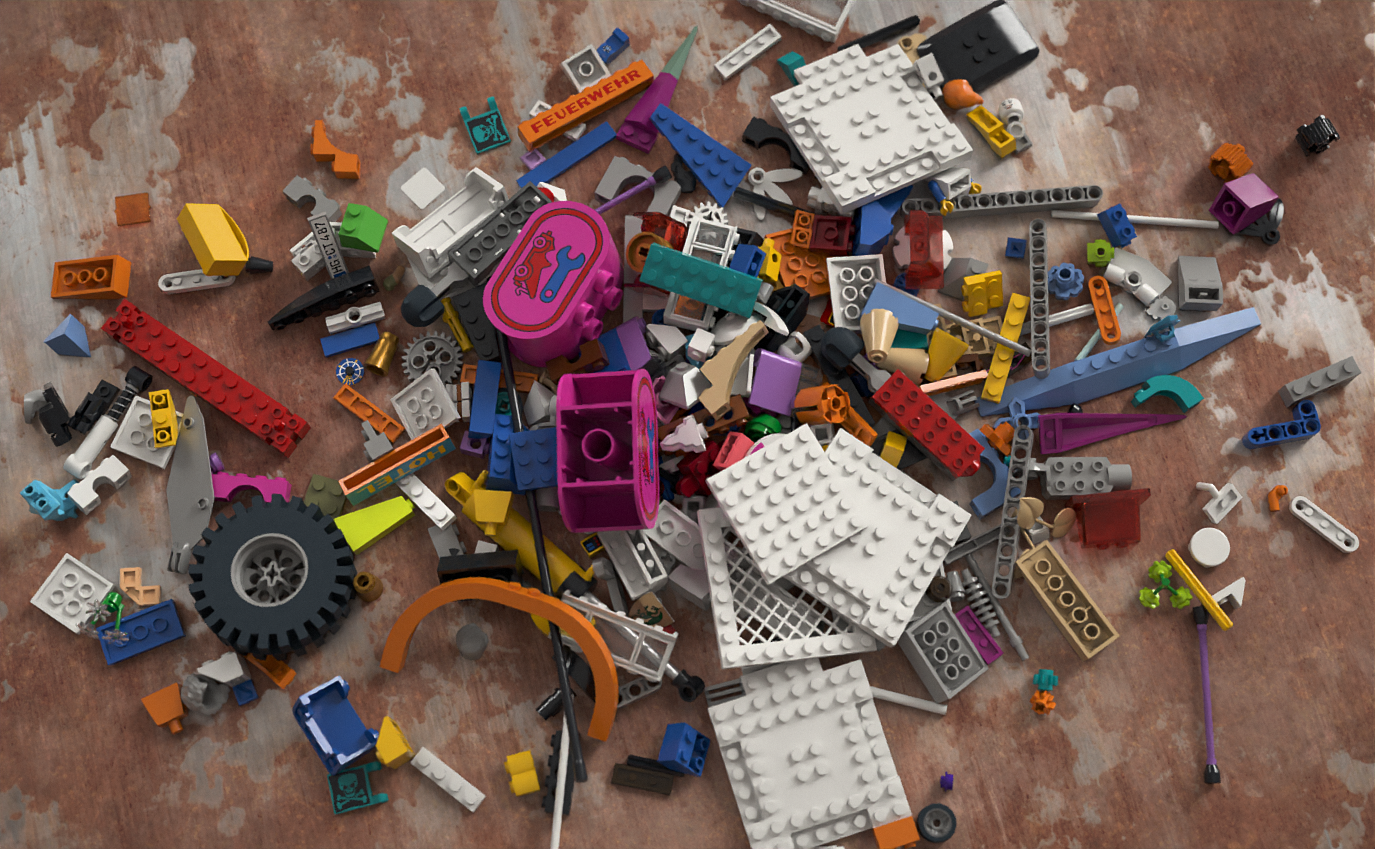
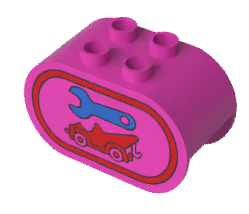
(555, 283)
(607, 451)

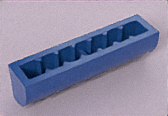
(484, 399)

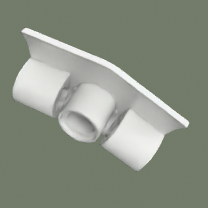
(1148, 279)

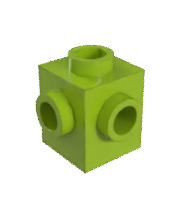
(1099, 246)

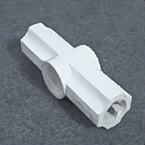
(343, 320)

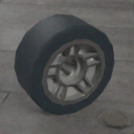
(944, 830)

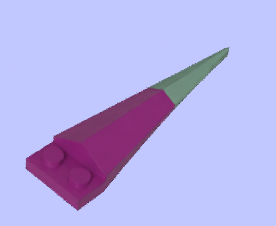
(637, 128)

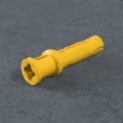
(451, 317)

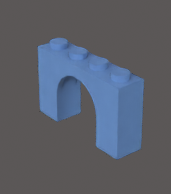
(995, 496)

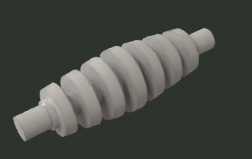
(980, 602)

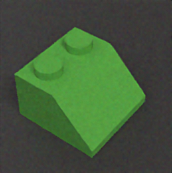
(362, 228)

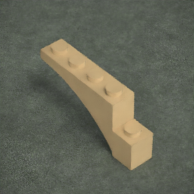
(724, 367)

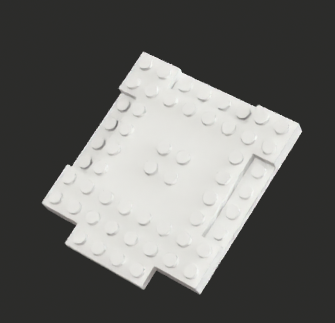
(867, 125)
(889, 564)
(807, 755)

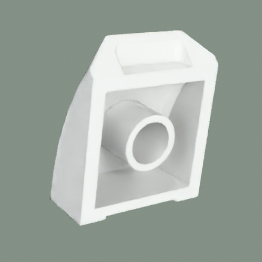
(585, 68)

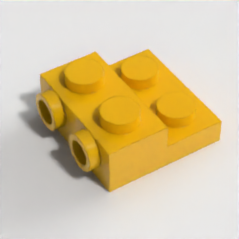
(982, 293)

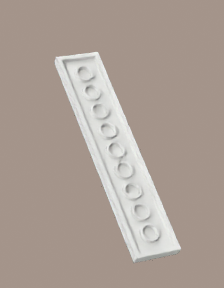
(683, 540)

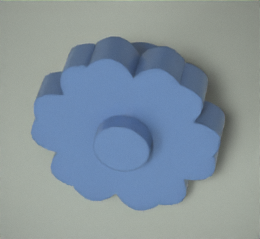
(1065, 281)

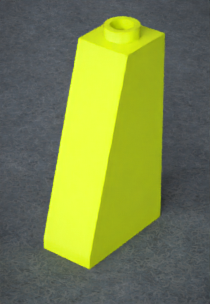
(374, 522)

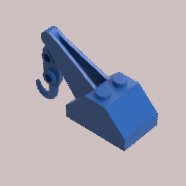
(874, 222)

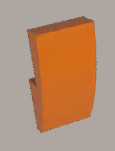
(802, 229)

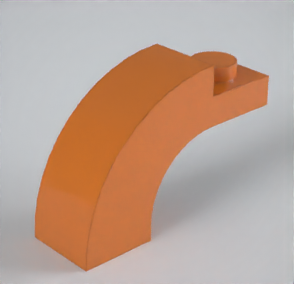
(277, 670)

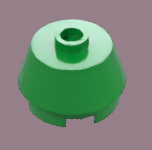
(762, 426)

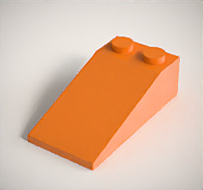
(91, 278)

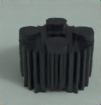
(1316, 136)

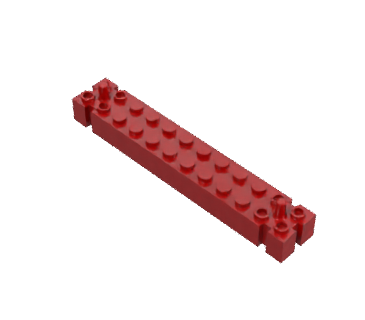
(206, 378)

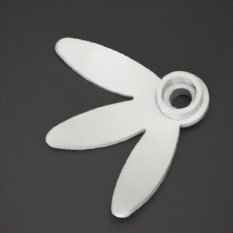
(765, 184)

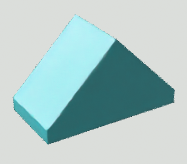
(790, 63)

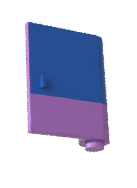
(625, 346)

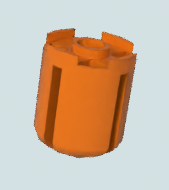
(822, 397)

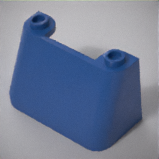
(333, 725)

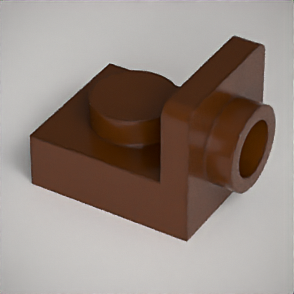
(968, 360)

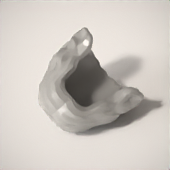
(203, 694)

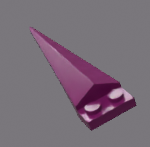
(1070, 430)

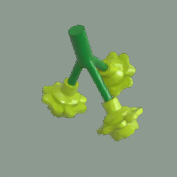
(1151, 597)

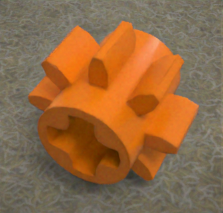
(1042, 702)

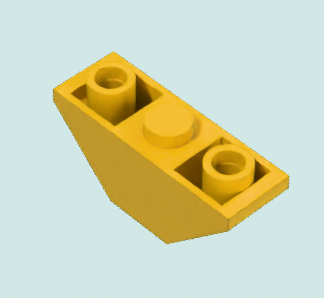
(163, 419)

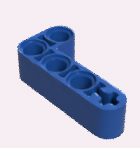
(1280, 431)

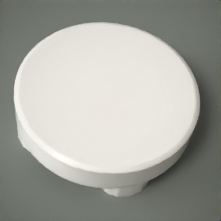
(1209, 547)

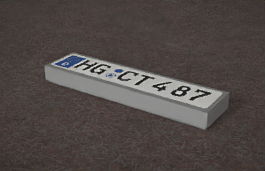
(328, 245)

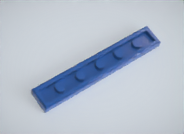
(569, 156)

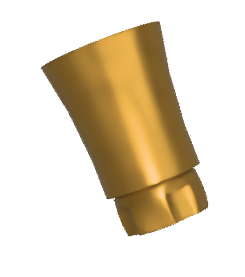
(382, 355)
(371, 591)

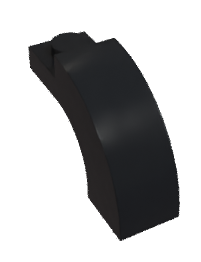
(579, 672)

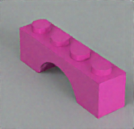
(228, 486)

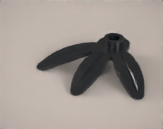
(1265, 227)

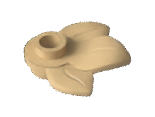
(912, 43)

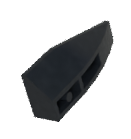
(327, 297)

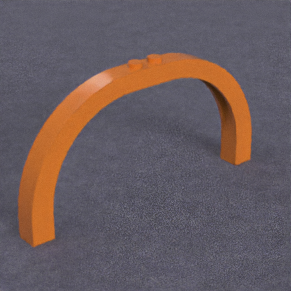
(527, 600)

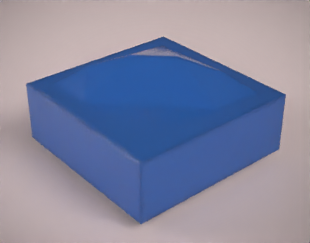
(1015, 247)
(245, 692)

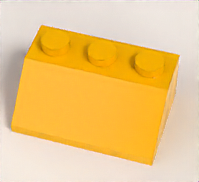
(392, 745)

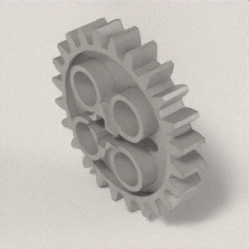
(418, 352)

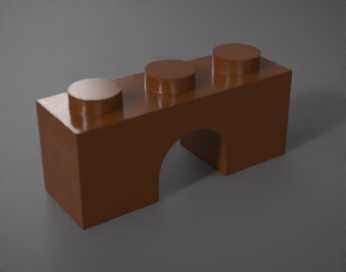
(592, 359)

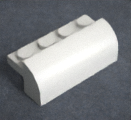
(634, 561)

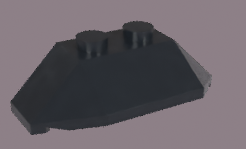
(791, 306)

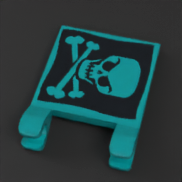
(487, 129)
(352, 788)

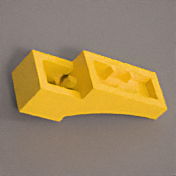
(992, 130)

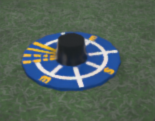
(350, 371)

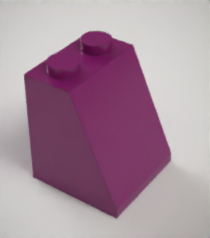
(1242, 202)

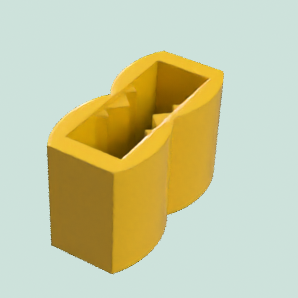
(523, 773)

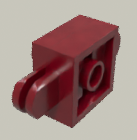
(696, 468)

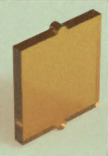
(132, 209)

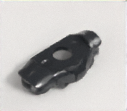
(683, 178)

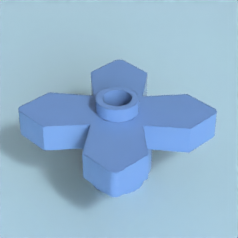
(1017, 412)

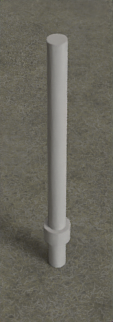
(1015, 640)

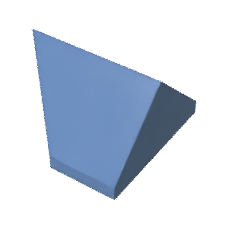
(69, 338)

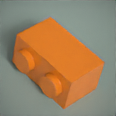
(896, 834)

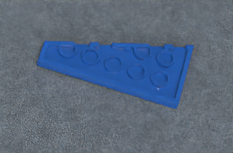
(706, 158)

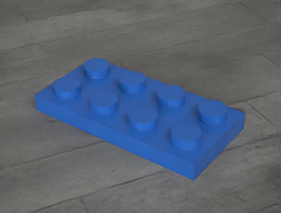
(145, 631)

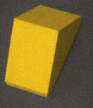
(893, 448)

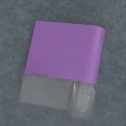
(779, 382)

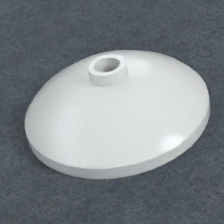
(733, 325)

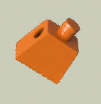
(167, 707)

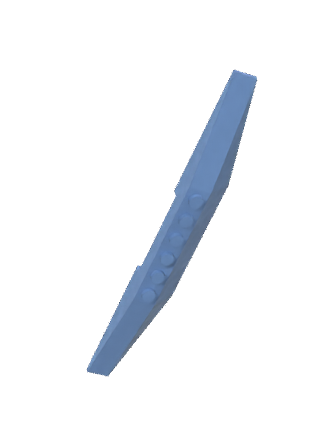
(1124, 365)

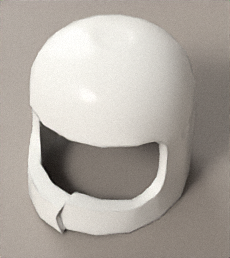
(792, 350)

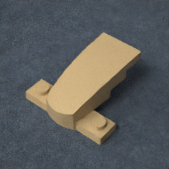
(977, 343)

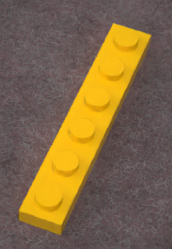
(1003, 355)

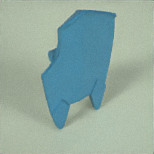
(1163, 326)

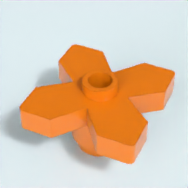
(1000, 436)

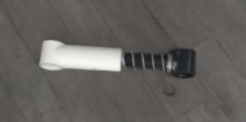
(81, 462)

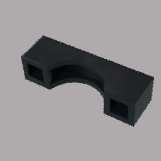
(760, 133)

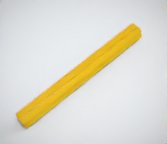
(1199, 590)

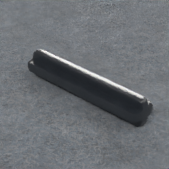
(650, 764)

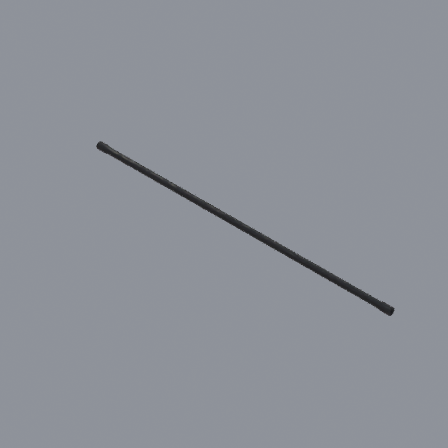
(578, 762)

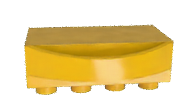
(214, 239)

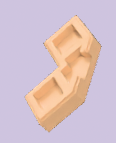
(142, 595)

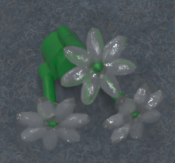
(109, 605)

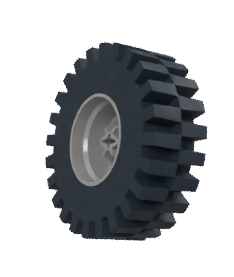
(253, 537)

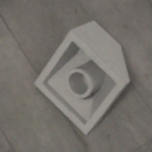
(956, 271)
(684, 386)

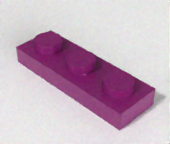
(979, 635)

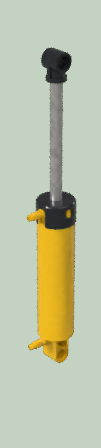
(564, 571)

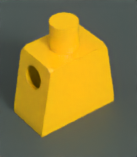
(771, 264)
(492, 509)

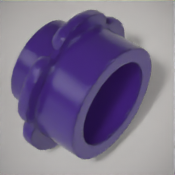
(947, 782)

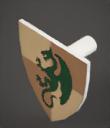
(651, 611)

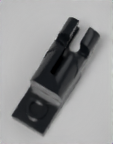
(93, 407)
(55, 416)

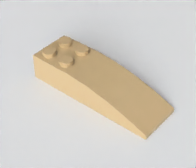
(1066, 601)

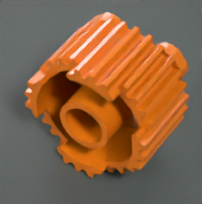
(1230, 162)

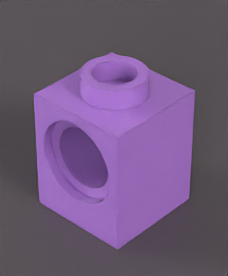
(466, 448)

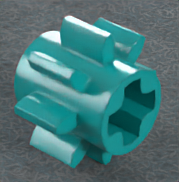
(1045, 680)

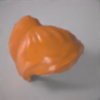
(960, 95)

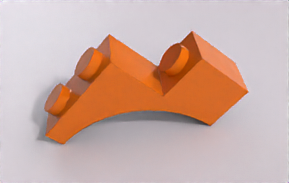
(343, 164)

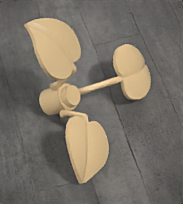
(1028, 513)

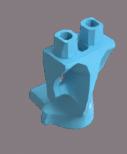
(50, 502)

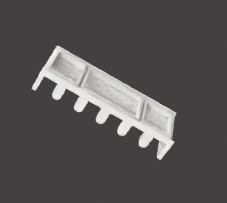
(712, 243)
(630, 642)

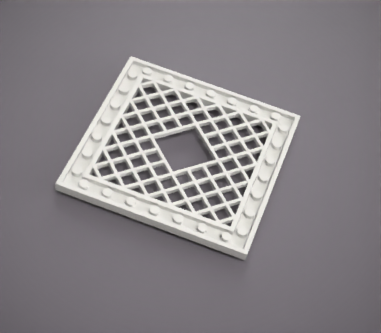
(725, 619)

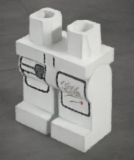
(823, 204)

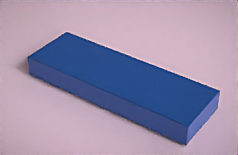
(350, 340)

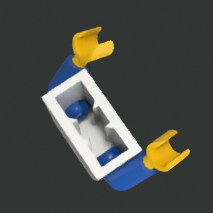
(950, 184)

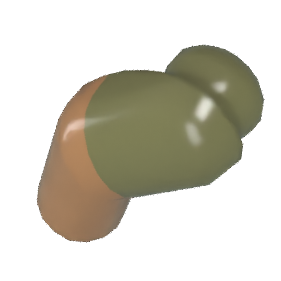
(392, 280)

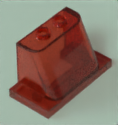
(926, 251)
(1108, 517)

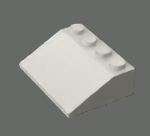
(851, 285)

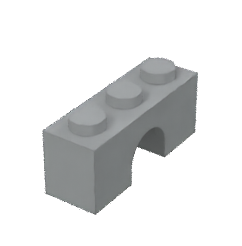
(301, 191)

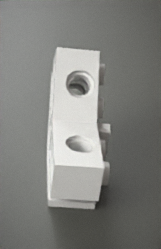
(309, 258)

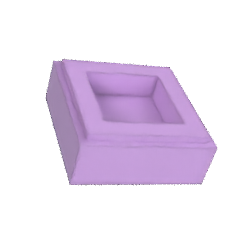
(532, 159)

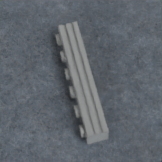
(974, 544)

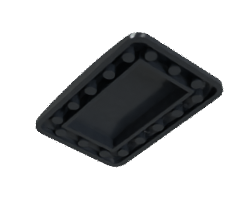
(981, 46)

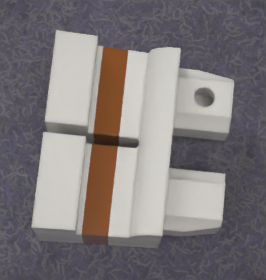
(461, 397)

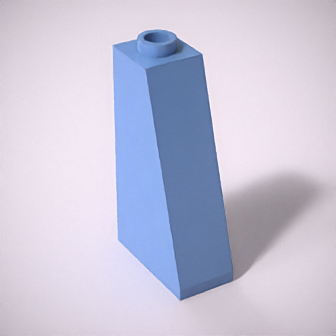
(910, 314)

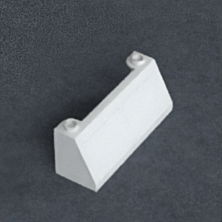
(450, 223)

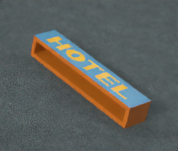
(397, 464)

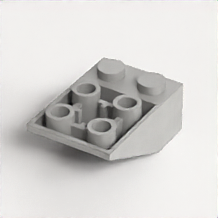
(1199, 283)

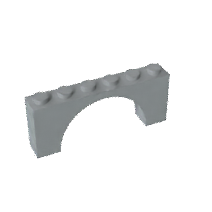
(694, 583)

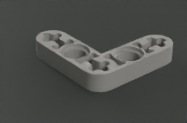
(605, 570)

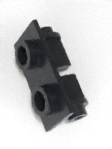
(654, 367)

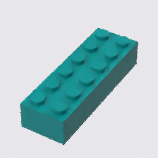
(701, 280)

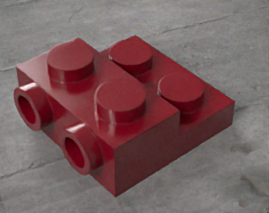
(832, 235)

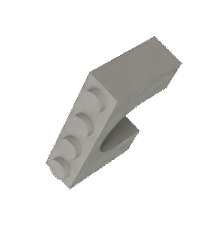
(623, 172)

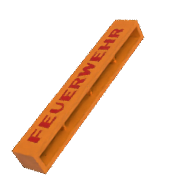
(585, 105)

